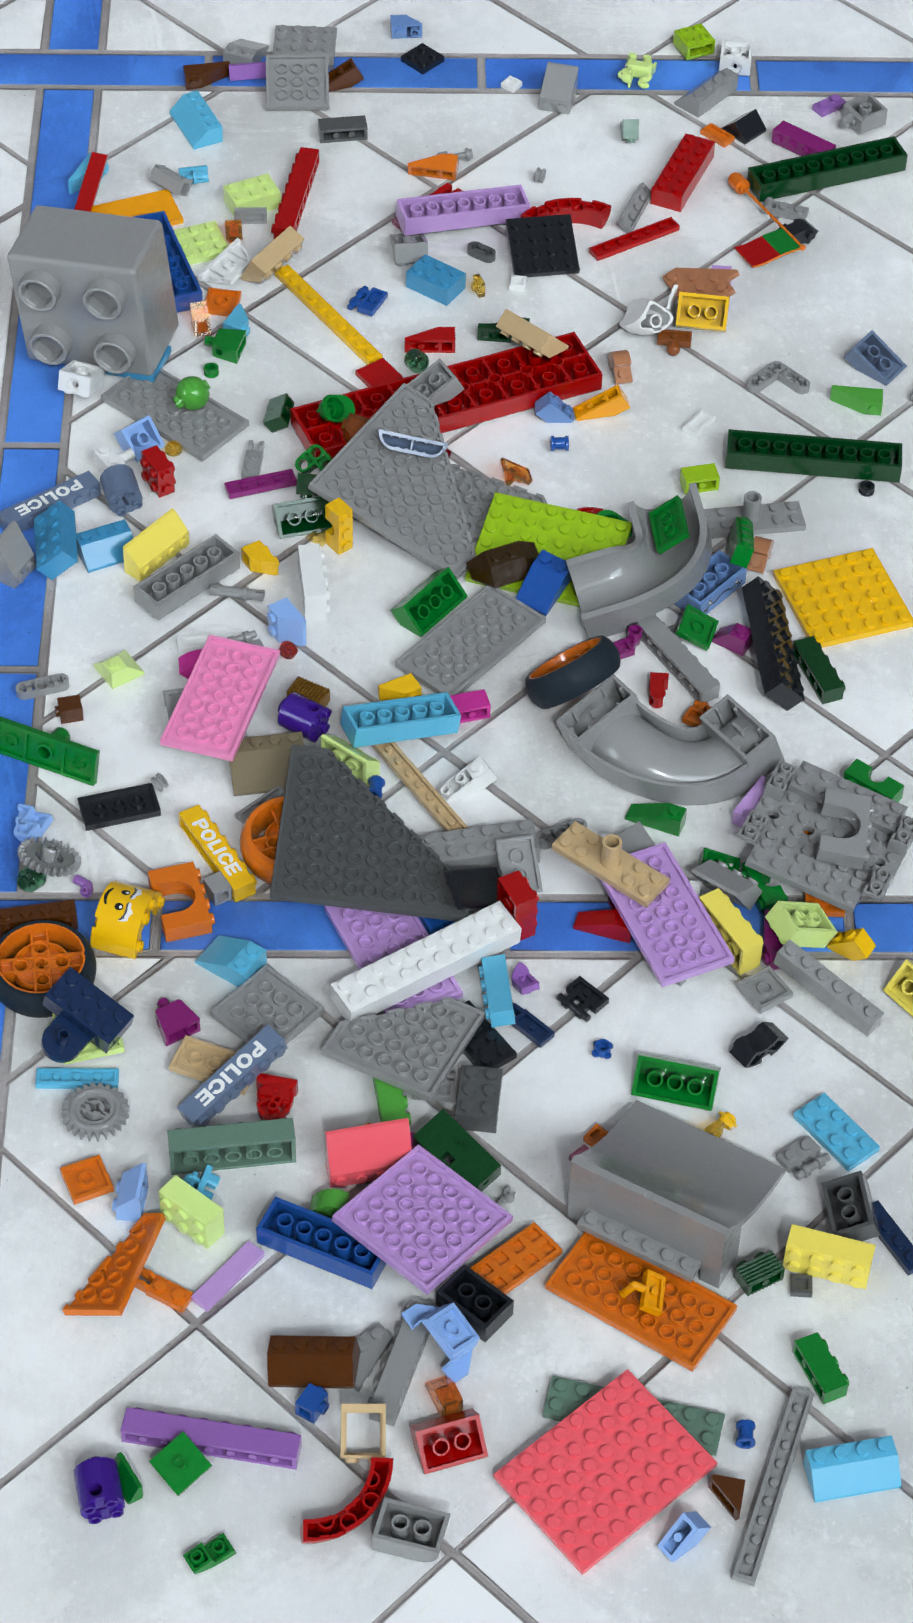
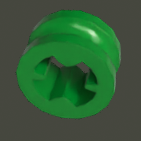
(211, 370)

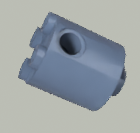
(121, 489)

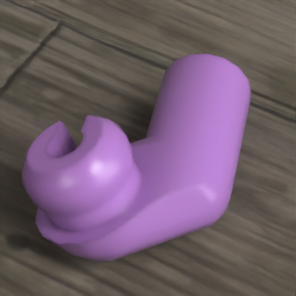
(85, 884)

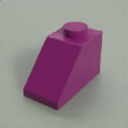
(734, 638)

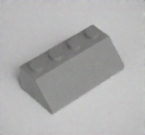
(709, 92)

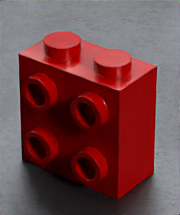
(158, 471)

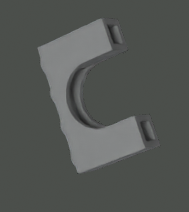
(856, 810)

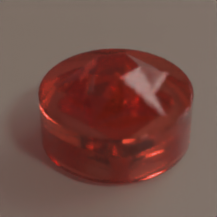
(288, 650)

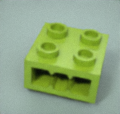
(694, 41)

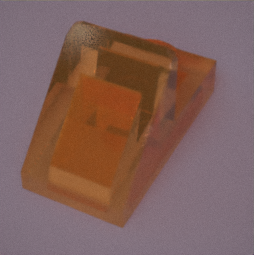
(200, 318)
(513, 471)

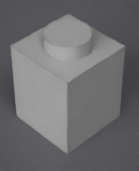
(217, 888)

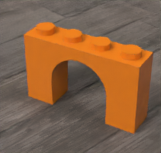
(183, 880)

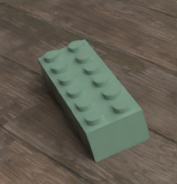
(232, 1146)

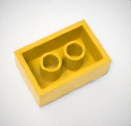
(702, 312)

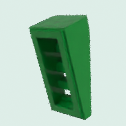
(708, 854)

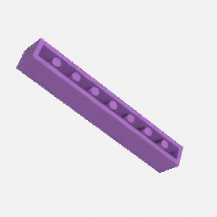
(213, 1437)

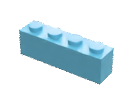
(497, 990)

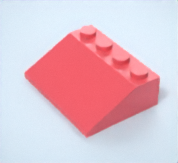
(365, 1151)

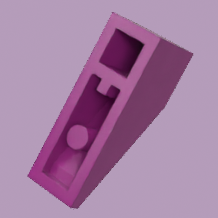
(771, 944)

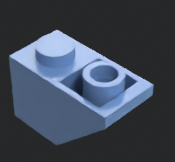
(405, 27)
(553, 409)

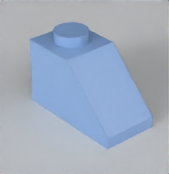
(683, 1535)

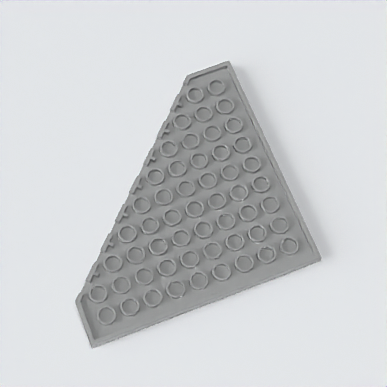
(402, 493)

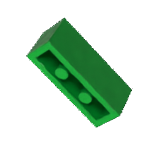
(820, 1367)

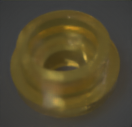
(173, 448)

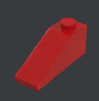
(432, 341)
(603, 923)

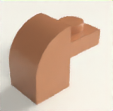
(620, 364)
(761, 554)

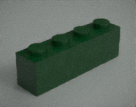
(818, 670)

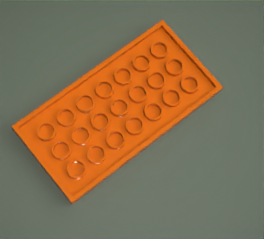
(690, 1314)

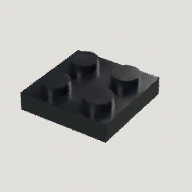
(422, 58)

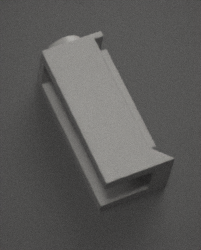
(170, 180)

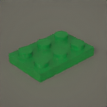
(668, 524)

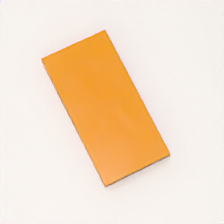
(142, 205)

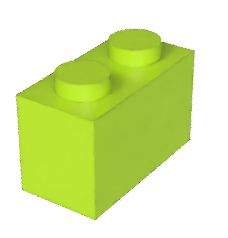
(704, 475)

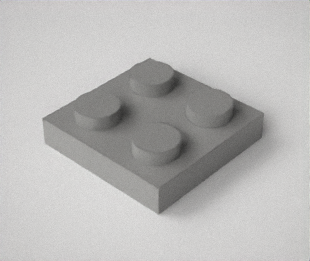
(764, 989)

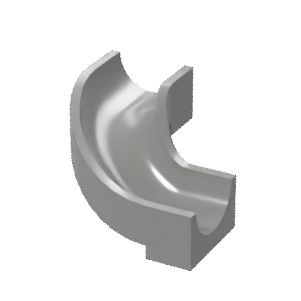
(634, 579)
(666, 760)

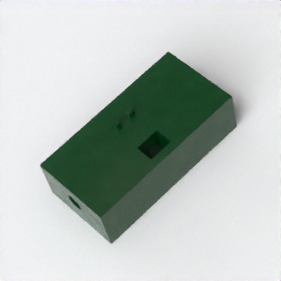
(458, 1150)

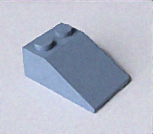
(875, 359)

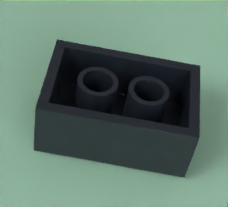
(478, 1301)

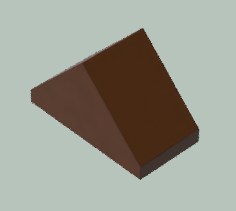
(728, 1492)

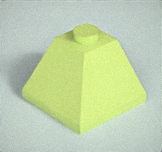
(118, 669)

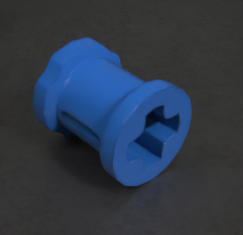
(559, 443)
(375, 785)
(745, 1434)

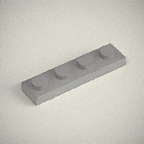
(635, 208)

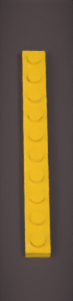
(328, 315)

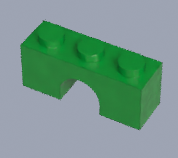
(861, 773)
(769, 895)

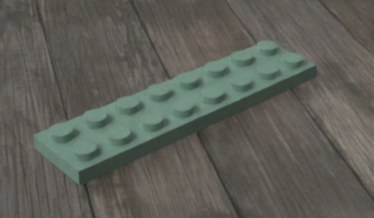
(568, 1395)

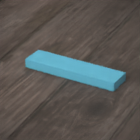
(75, 1077)

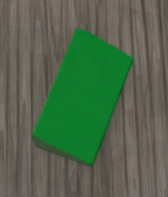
(130, 1484)

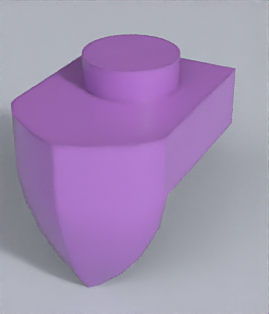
(523, 980)

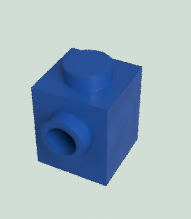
(312, 1403)

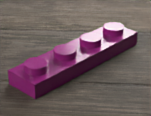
(260, 483)

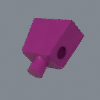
(175, 1020)

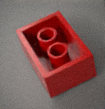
(520, 901)

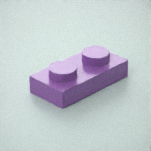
(828, 105)

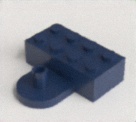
(82, 1017)

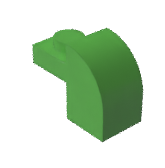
(329, 1201)

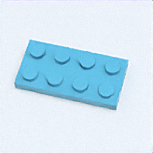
(836, 1132)

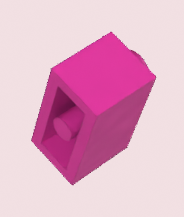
(472, 705)

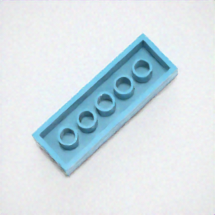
(400, 719)

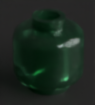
(416, 360)
(30, 880)

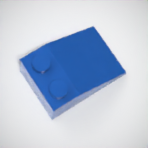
(544, 582)

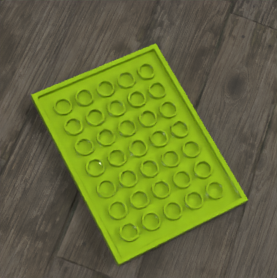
(552, 528)

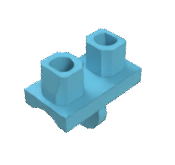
(197, 173)
(206, 1179)

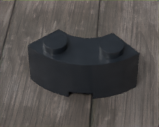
(801, 230)
(762, 1041)

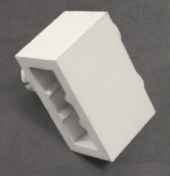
(105, 457)

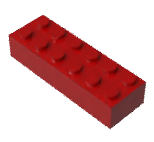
(682, 172)

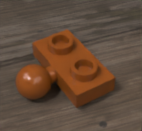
(674, 340)

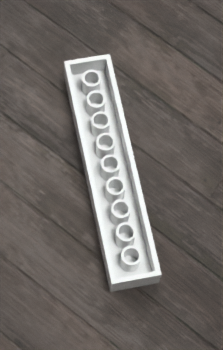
(425, 962)

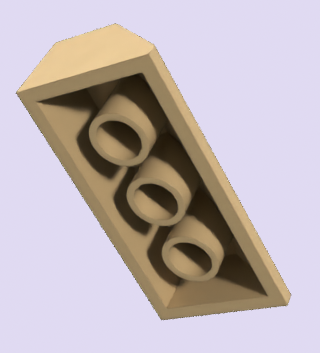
(273, 256)
(530, 335)

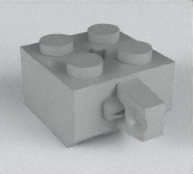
(863, 114)

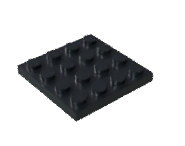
(542, 246)

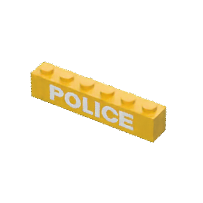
(217, 852)

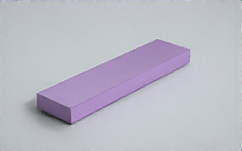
(227, 1276)

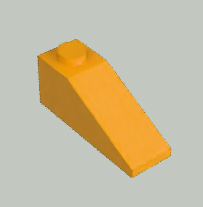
(603, 405)

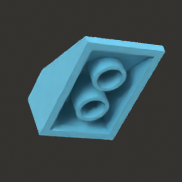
(233, 959)

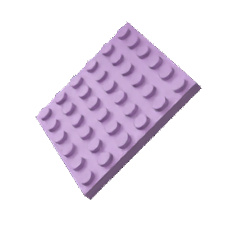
(422, 1219)

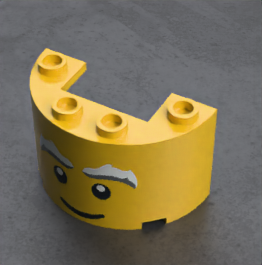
(122, 916)

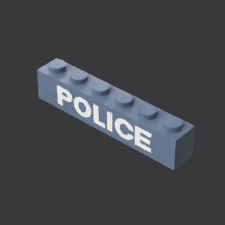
(71, 493)
(233, 1077)

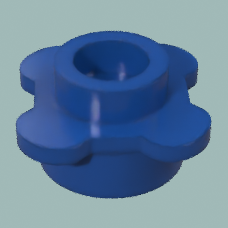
(602, 1044)

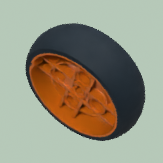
(572, 672)
(40, 963)

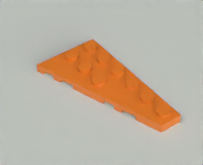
(117, 1275)

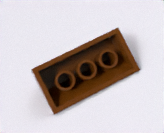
(313, 1360)

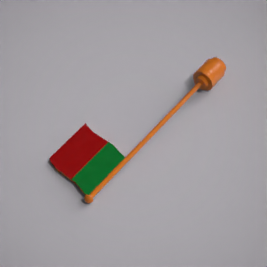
(770, 245)

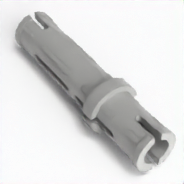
(236, 592)

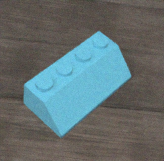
(196, 120)
(852, 1468)

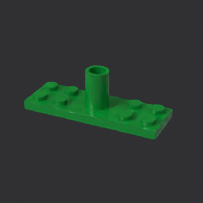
(49, 751)

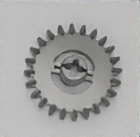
(49, 854)
(97, 1119)

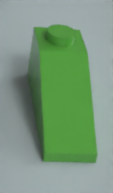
(863, 400)

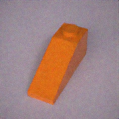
(438, 166)

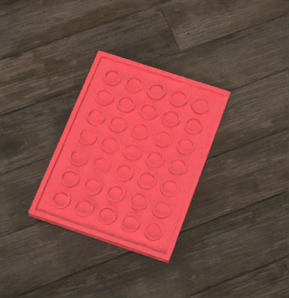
(605, 1471)

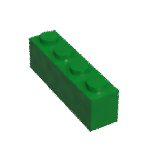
(741, 541)

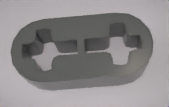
(481, 252)

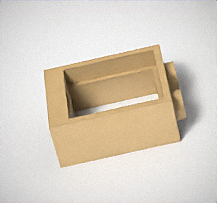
(362, 1408)

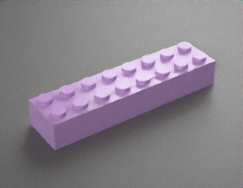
(461, 209)

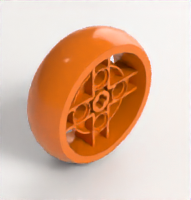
(261, 852)

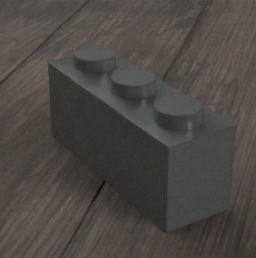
(342, 129)

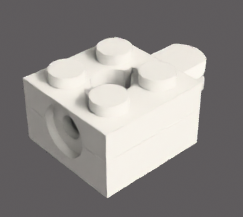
(736, 52)
(81, 378)

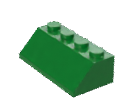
(429, 602)
(675, 1081)

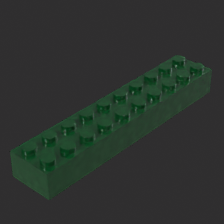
(827, 168)
(814, 455)

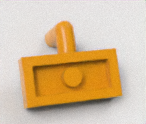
(651, 1290)

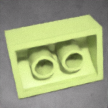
(360, 763)

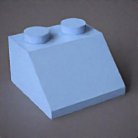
(139, 436)
(286, 622)
(131, 1193)

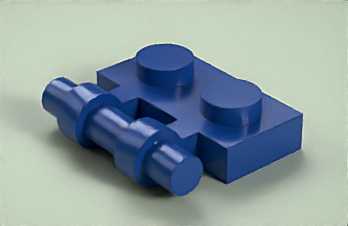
(367, 301)

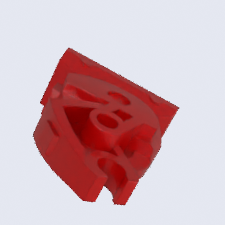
(275, 1096)

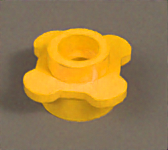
(728, 1119)

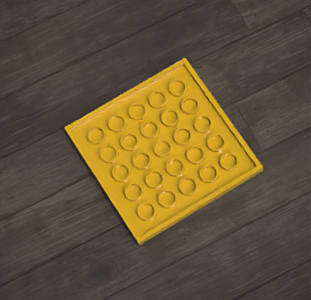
(843, 598)

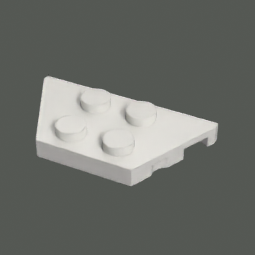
(227, 265)

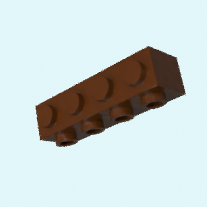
(57, 911)

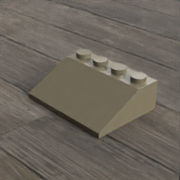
(262, 763)

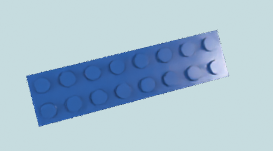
(184, 282)

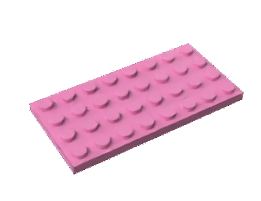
(220, 698)

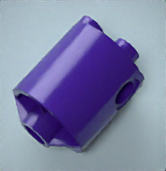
(305, 715)
(99, 1489)

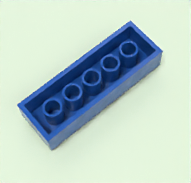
(317, 1242)

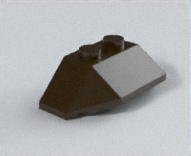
(503, 564)

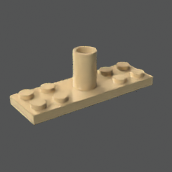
(610, 863)

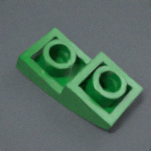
(209, 1555)

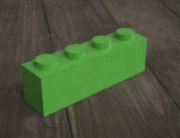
(390, 1102)

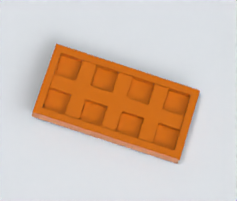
(518, 1258)

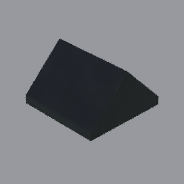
(746, 127)

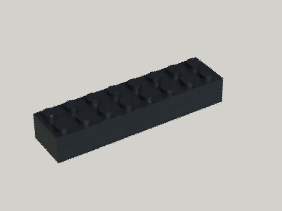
(773, 643)

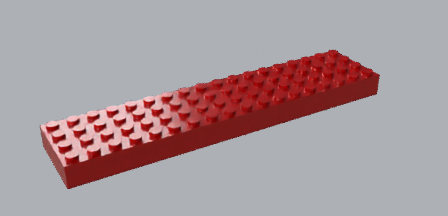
(492, 389)

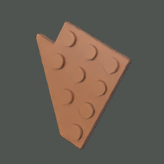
(702, 281)

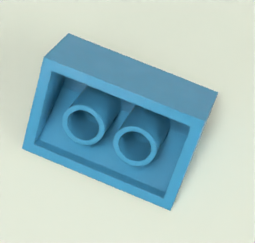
(103, 545)

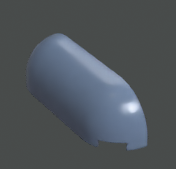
(411, 444)

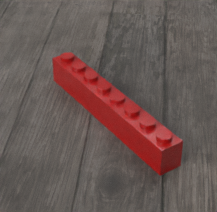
(296, 190)

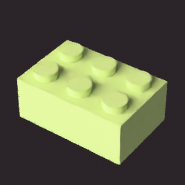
(252, 192)
(802, 923)
(191, 1212)

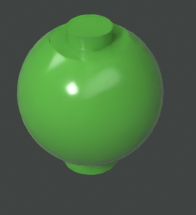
(191, 393)

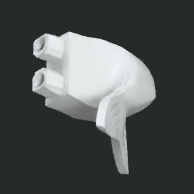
(648, 316)

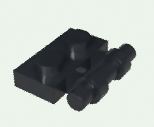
(587, 995)

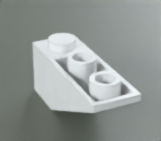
(467, 781)

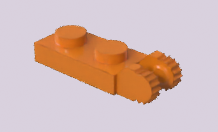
(164, 1291)

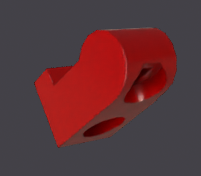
(657, 685)

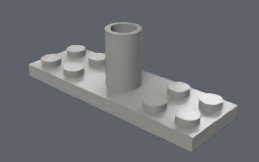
(765, 517)

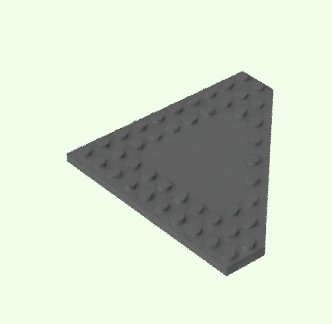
(349, 849)

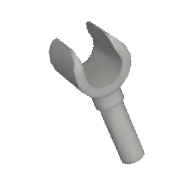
(506, 1197)

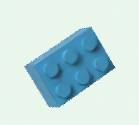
(435, 280)

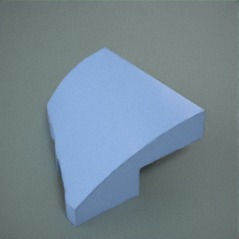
(31, 823)

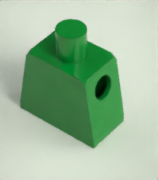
(227, 344)

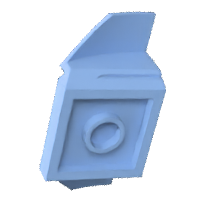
(450, 1332)

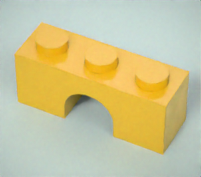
(339, 536)

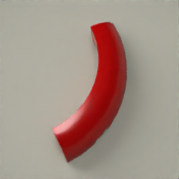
(582, 212)
(357, 1512)

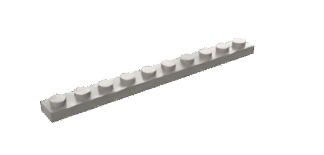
(773, 1487)

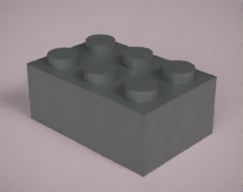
(479, 1098)
(851, 1207)

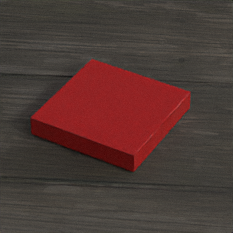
(377, 373)

